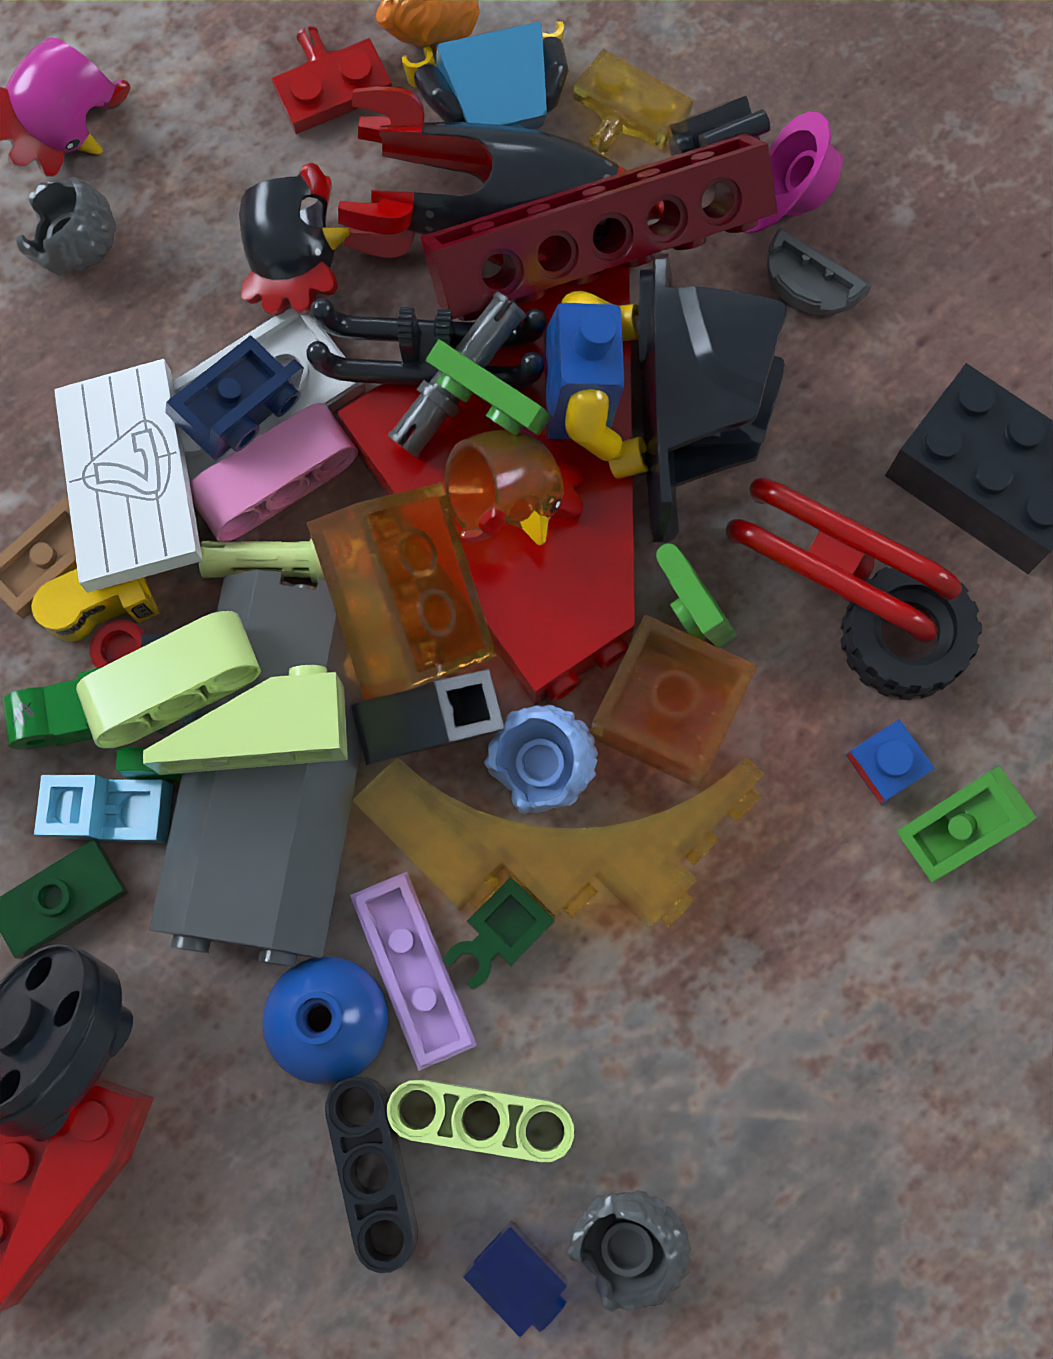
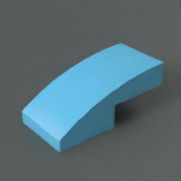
(103, 809)

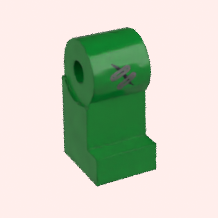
(46, 716)

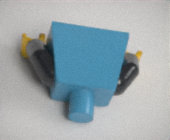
(494, 76)

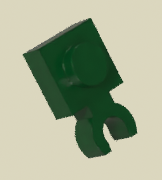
(505, 926)

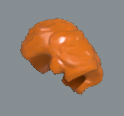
(428, 21)

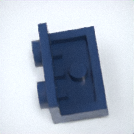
(234, 397)

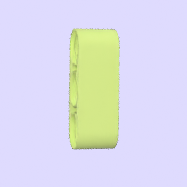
(168, 679)
(449, 1127)

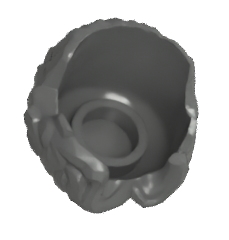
(72, 226)
(632, 1249)

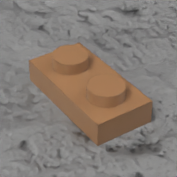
(37, 557)

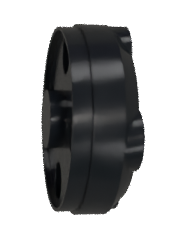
(56, 1036)

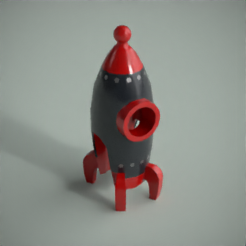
(509, 161)

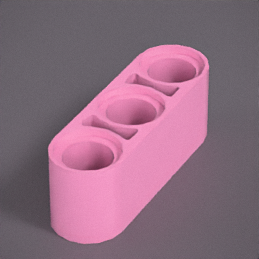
(272, 472)

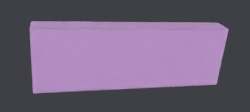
(413, 971)

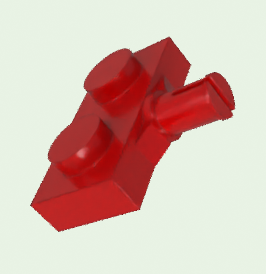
(325, 83)

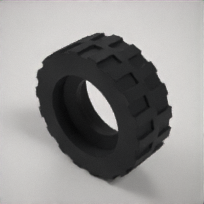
(903, 676)

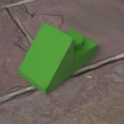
(966, 824)

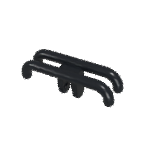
(415, 341)

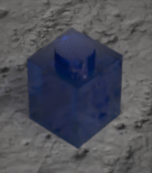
(518, 1281)

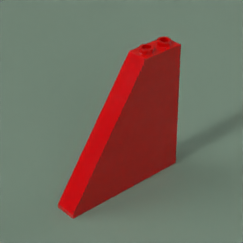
(547, 604)

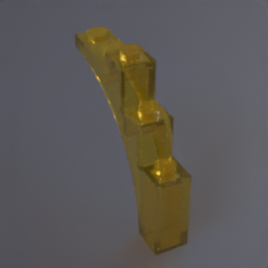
(635, 860)

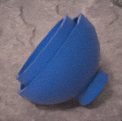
(356, 1025)

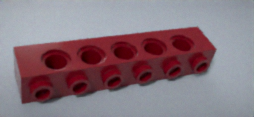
(742, 196)

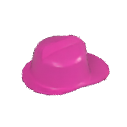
(802, 167)

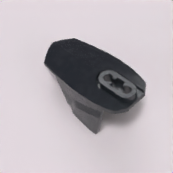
(704, 383)

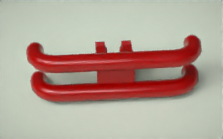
(844, 557)

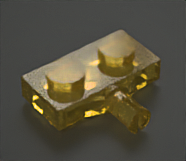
(629, 102)

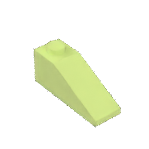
(269, 725)

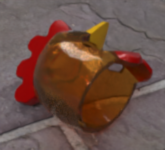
(510, 481)

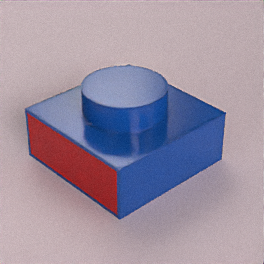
(889, 761)

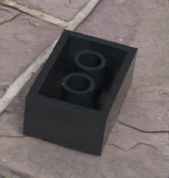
(985, 467)

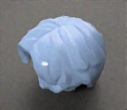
(542, 758)

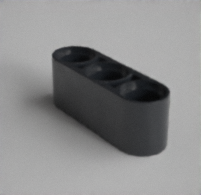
(362, 1204)

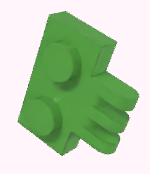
(465, 377)
(695, 603)

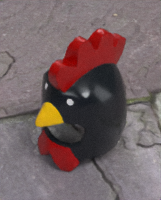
(289, 247)

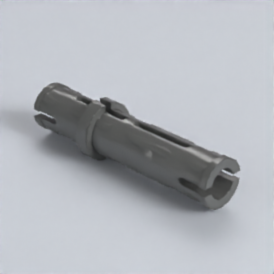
(437, 403)

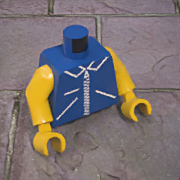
(588, 378)

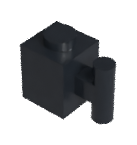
(717, 124)

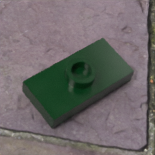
(58, 899)

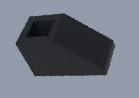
(428, 716)

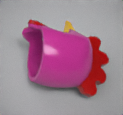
(48, 105)

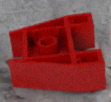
(58, 1181)

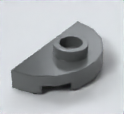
(810, 279)

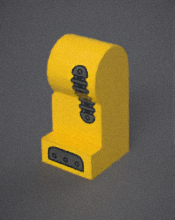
(72, 613)

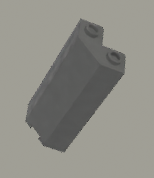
(263, 846)

